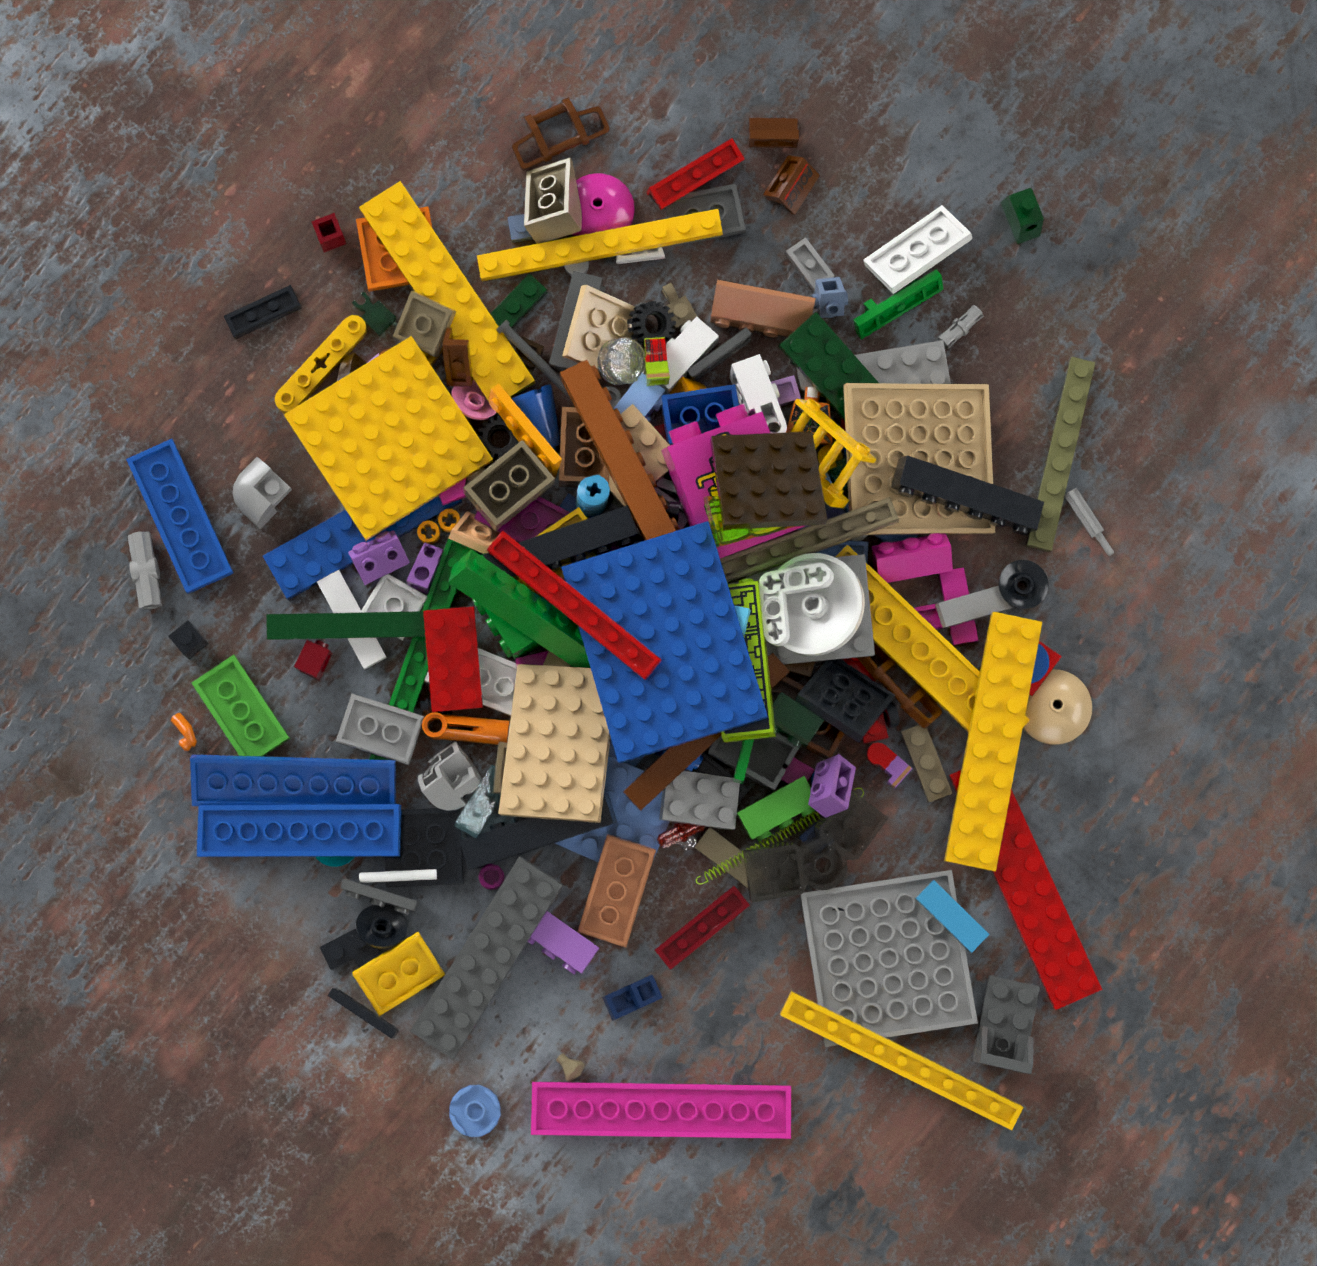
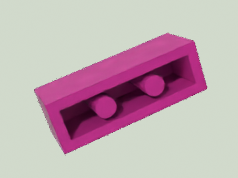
(913, 557)

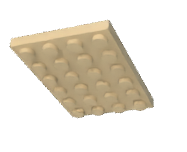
(555, 746)

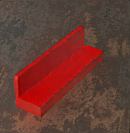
(696, 174)

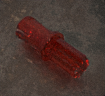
(678, 833)

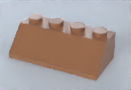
(759, 309)

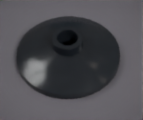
(1033, 578)
(381, 918)

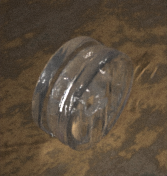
(621, 361)

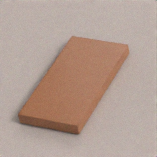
(616, 890)

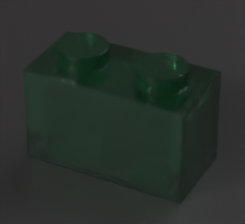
(795, 721)

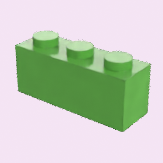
(776, 809)

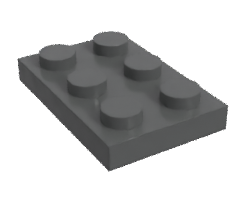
(722, 198)

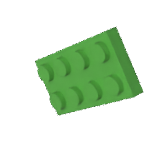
(240, 709)

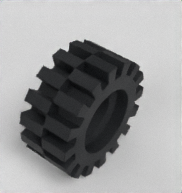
(660, 313)
(487, 431)

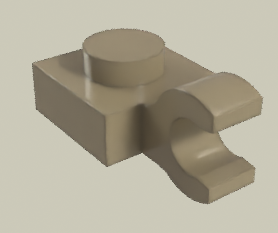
(679, 306)

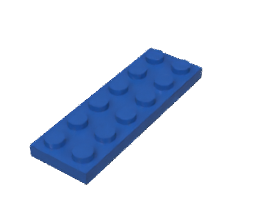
(179, 516)

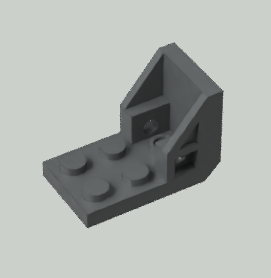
(1006, 1025)

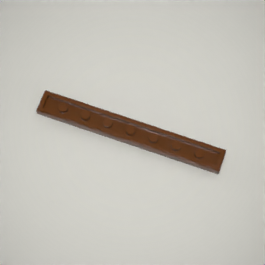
(679, 757)

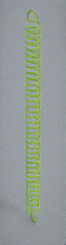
(763, 844)

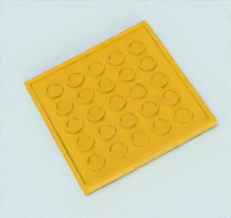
(388, 438)

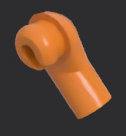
(186, 730)

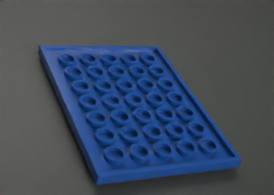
(681, 609)

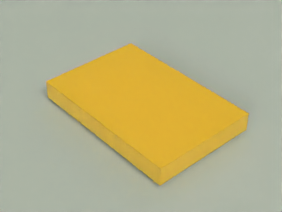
(398, 973)

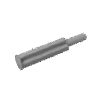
(1088, 518)

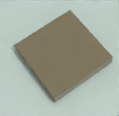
(425, 322)

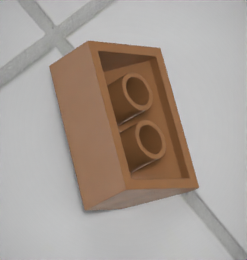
(577, 452)

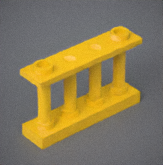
(832, 492)

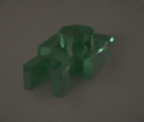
(375, 315)

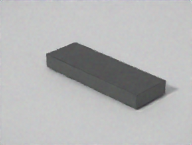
(719, 355)

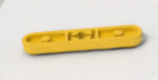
(338, 346)

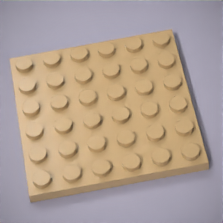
(928, 422)

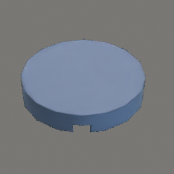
(474, 1111)

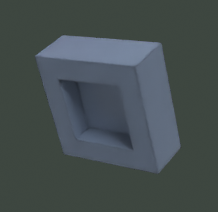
(517, 229)

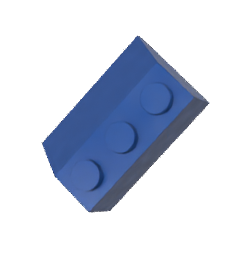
(697, 406)

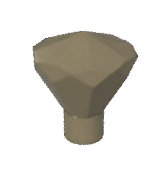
(571, 1068)

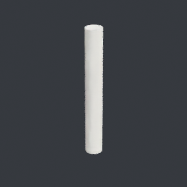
(388, 876)

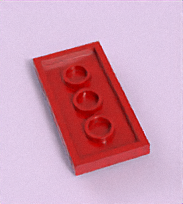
(453, 659)

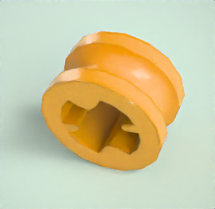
(445, 514)
(434, 527)

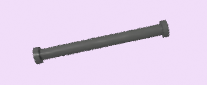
(531, 355)

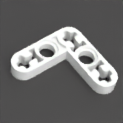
(779, 593)

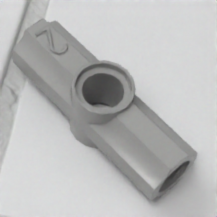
(144, 570)

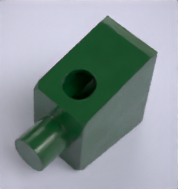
(1021, 212)

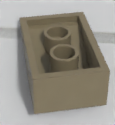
(552, 202)

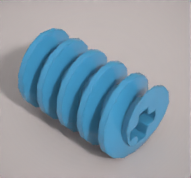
(592, 495)

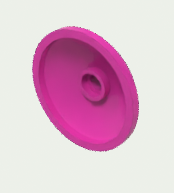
(616, 207)

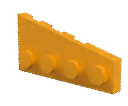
(524, 429)

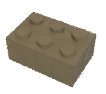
(508, 485)

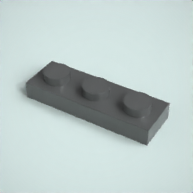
(379, 896)

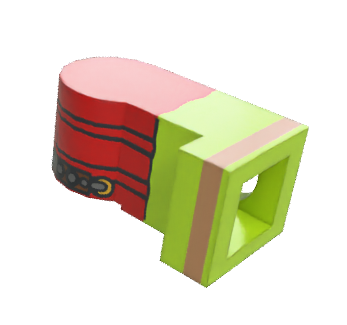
(656, 362)

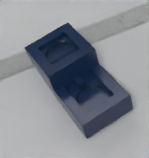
(632, 997)

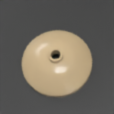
(1063, 724)

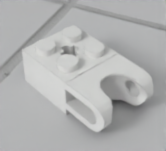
(757, 392)

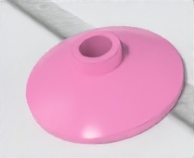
(472, 402)

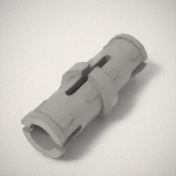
(961, 326)

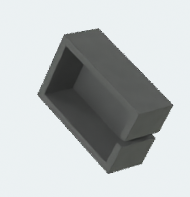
(765, 759)

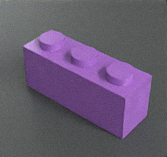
(564, 943)

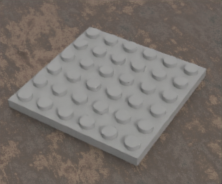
(887, 957)

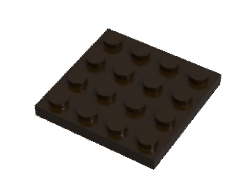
(768, 480)

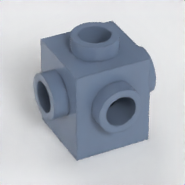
(830, 297)

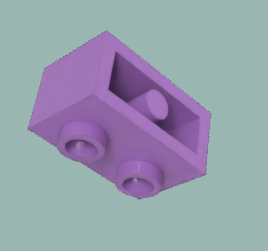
(378, 556)
(832, 786)

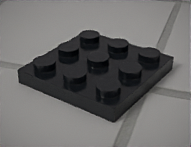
(845, 698)
(427, 843)

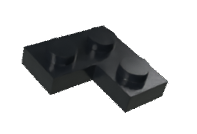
(346, 949)

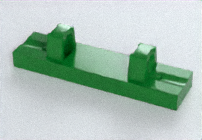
(898, 304)

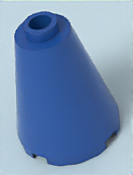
(541, 411)

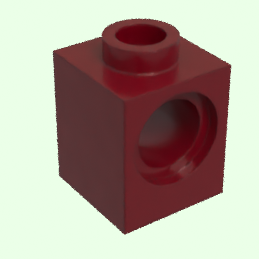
(313, 659)

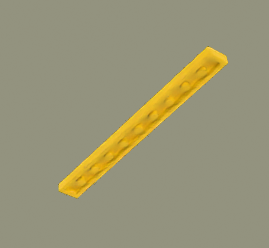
(599, 245)
(901, 1060)

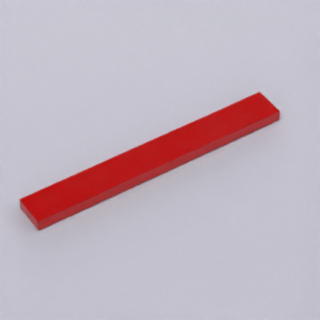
(574, 605)

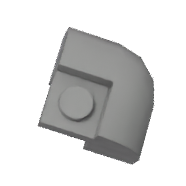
(259, 492)
(449, 778)

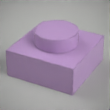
(787, 389)

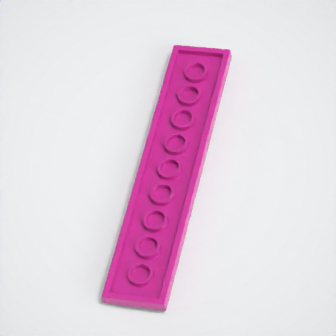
(661, 1110)

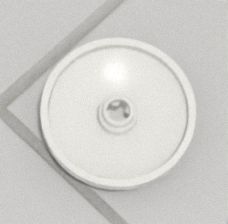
(825, 616)

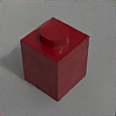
(329, 232)

